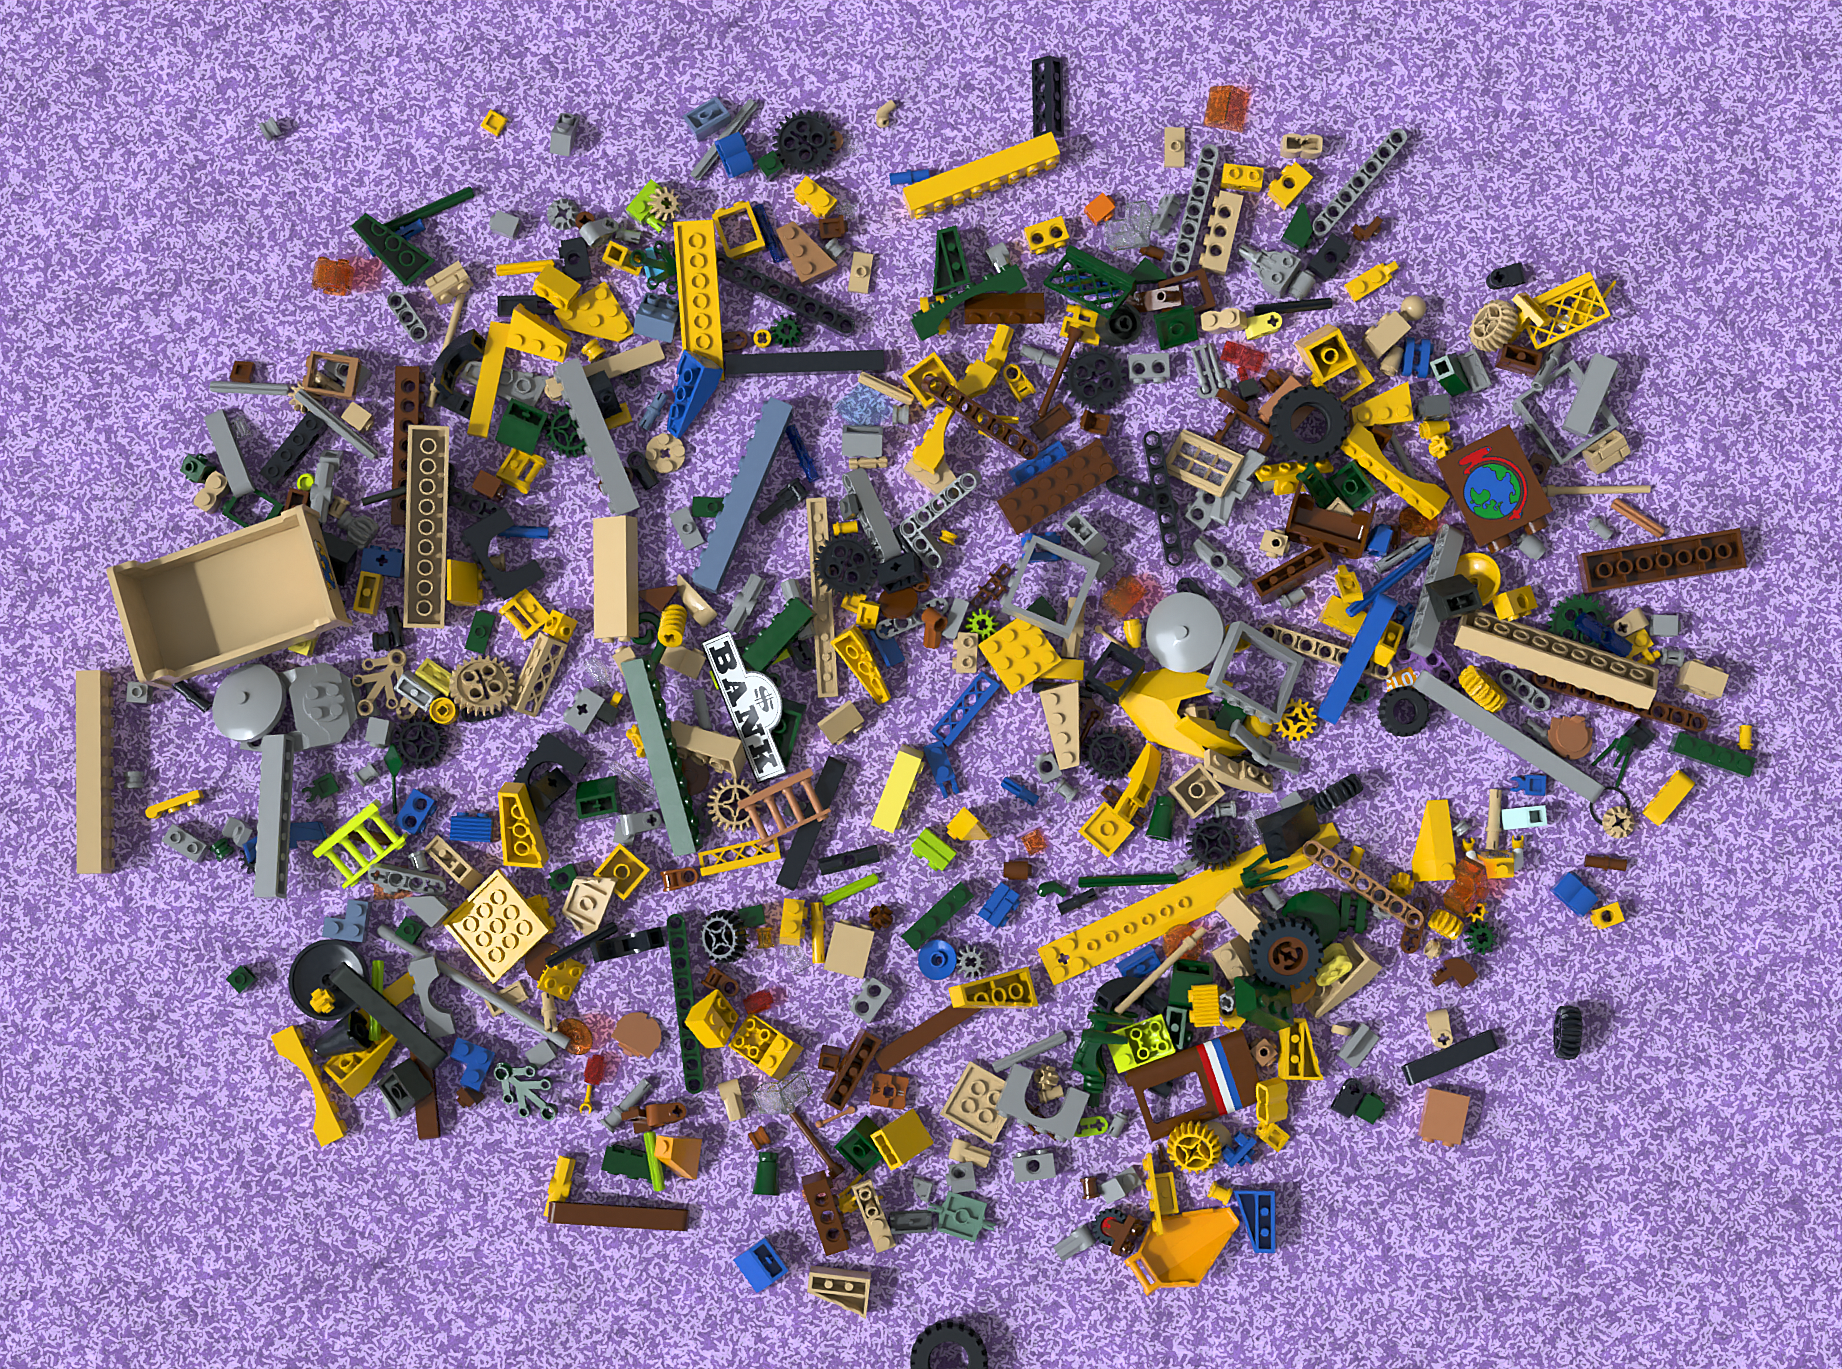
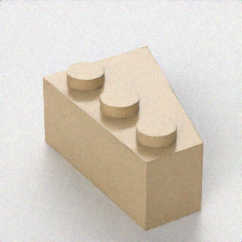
(933, 483)

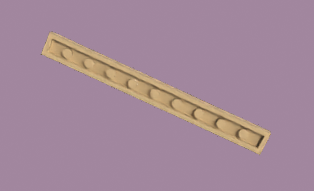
(821, 602)

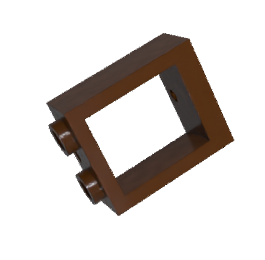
(1204, 287)
(1230, 418)

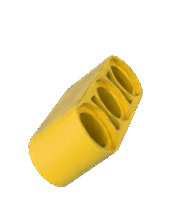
(1668, 797)

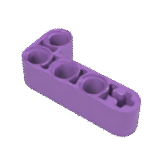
(1440, 665)

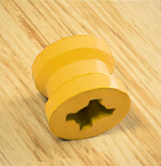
(593, 350)

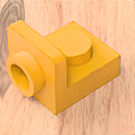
(868, 615)
(1272, 1135)

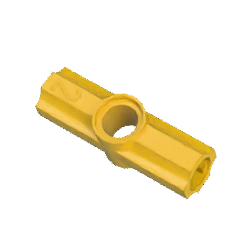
(997, 350)
(561, 1181)

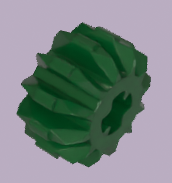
(779, 329)
(1478, 930)

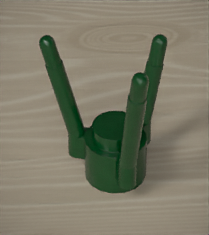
(1623, 748)
(1251, 878)

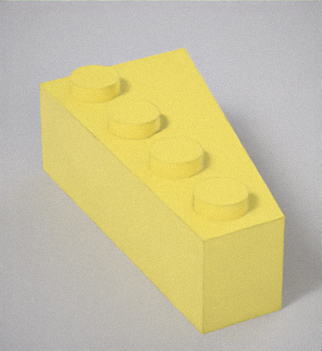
(897, 789)

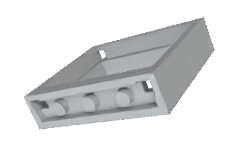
(1541, 440)
(1037, 620)
(1293, 660)

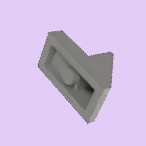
(1119, 1185)

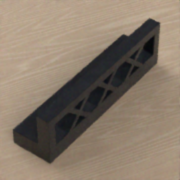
(1052, 96)

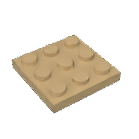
(974, 1103)

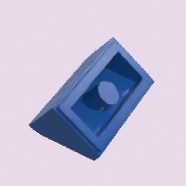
(1139, 963)

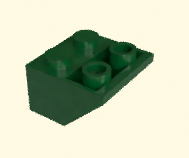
(521, 426)
(598, 799)
(1183, 975)

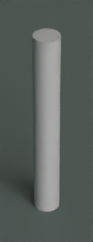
(1402, 456)

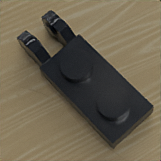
(506, 304)

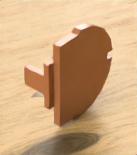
(1570, 737)
(637, 1035)

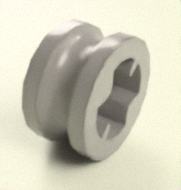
(1461, 827)

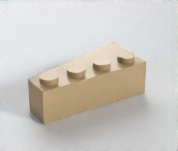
(710, 748)

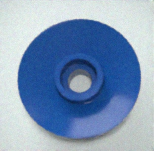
(928, 959)

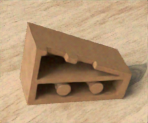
(804, 254)

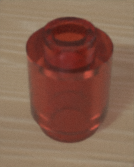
(758, 1002)
(595, 1069)

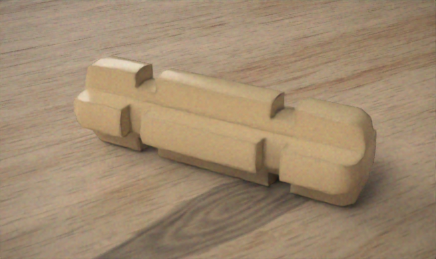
(866, 463)

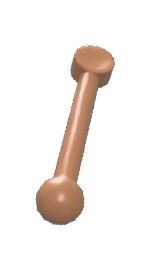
(819, 1124)

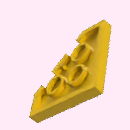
(596, 315)

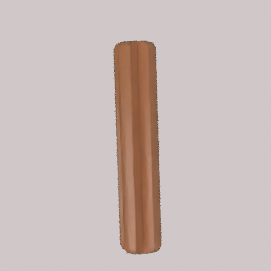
(1637, 517)

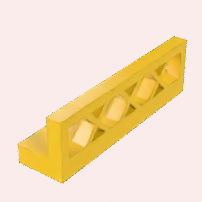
(736, 864)

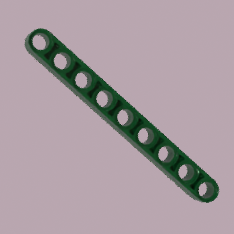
(688, 993)

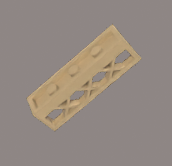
(533, 674)

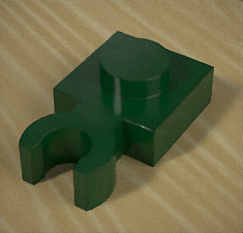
(324, 787)

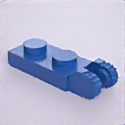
(940, 766)

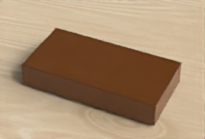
(1051, 422)

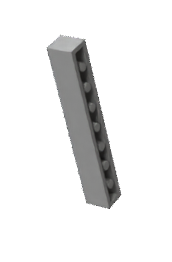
(596, 436)
(274, 817)

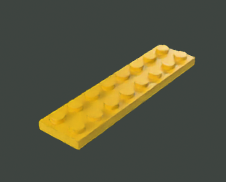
(699, 289)

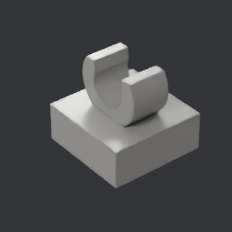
(332, 457)

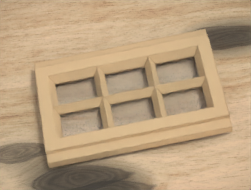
(1203, 463)

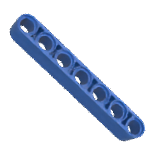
(1357, 658)

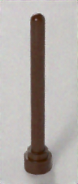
(1074, 335)
(834, 1168)

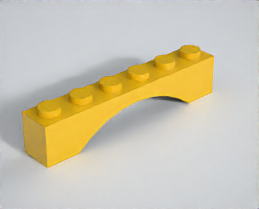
(976, 383)
(1424, 497)
(327, 1123)

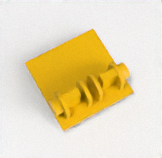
(561, 978)

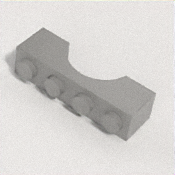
(439, 1020)

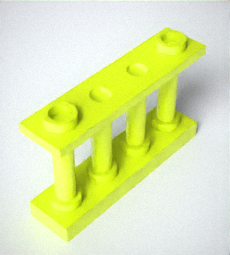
(356, 824)

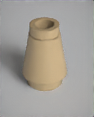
(1391, 363)

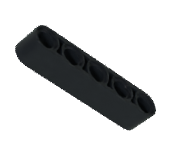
(1450, 1057)

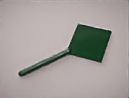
(394, 763)

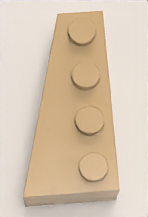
(1062, 714)

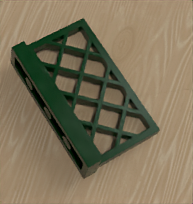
(1102, 271)

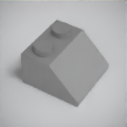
(430, 908)

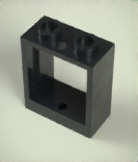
(1123, 657)

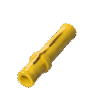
(817, 927)

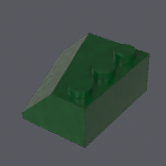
(1263, 1003)

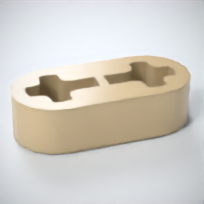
(404, 703)

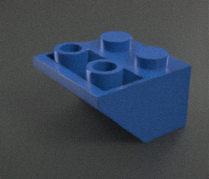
(761, 1264)

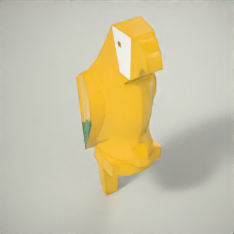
(1583, 307)

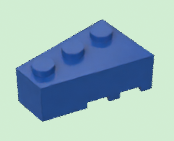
(1259, 1215)

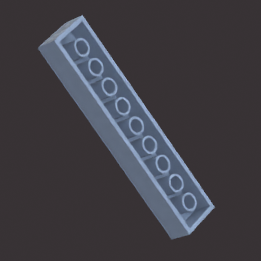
(743, 495)

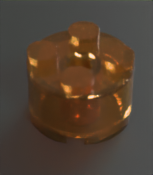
(333, 276)

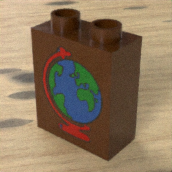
(1495, 489)

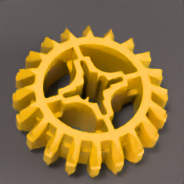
(1482, 689)
(1200, 1157)

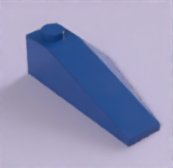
(695, 385)

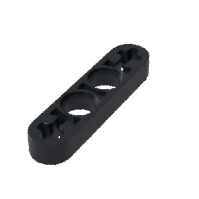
(1140, 498)

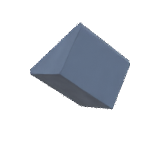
(707, 118)

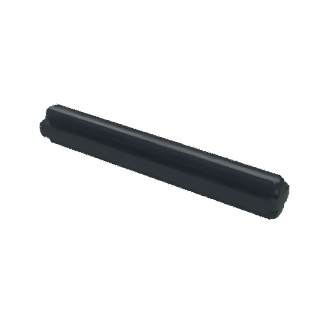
(1293, 306)
(581, 945)

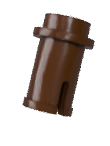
(1153, 252)

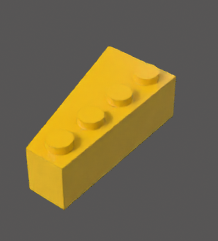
(1002, 991)

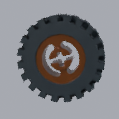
(1289, 934)

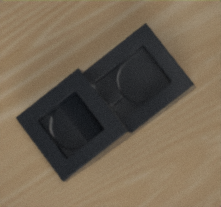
(457, 403)

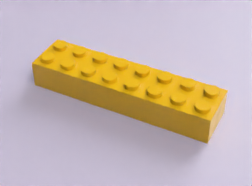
(981, 176)

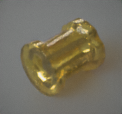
(764, 937)

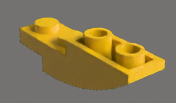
(1142, 783)

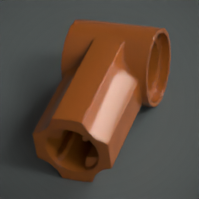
(934, 625)

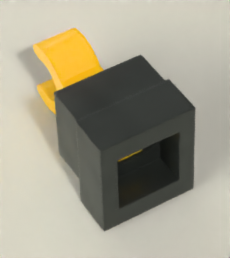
(609, 712)

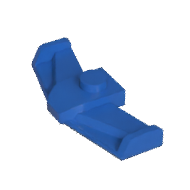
(298, 832)

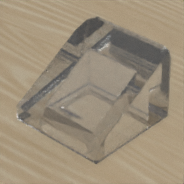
(853, 145)

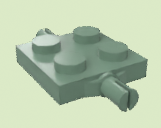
(961, 1216)

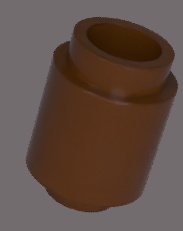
(1017, 870)

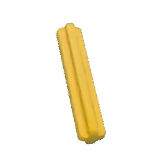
(523, 267)

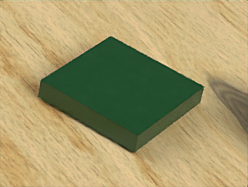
(1176, 327)

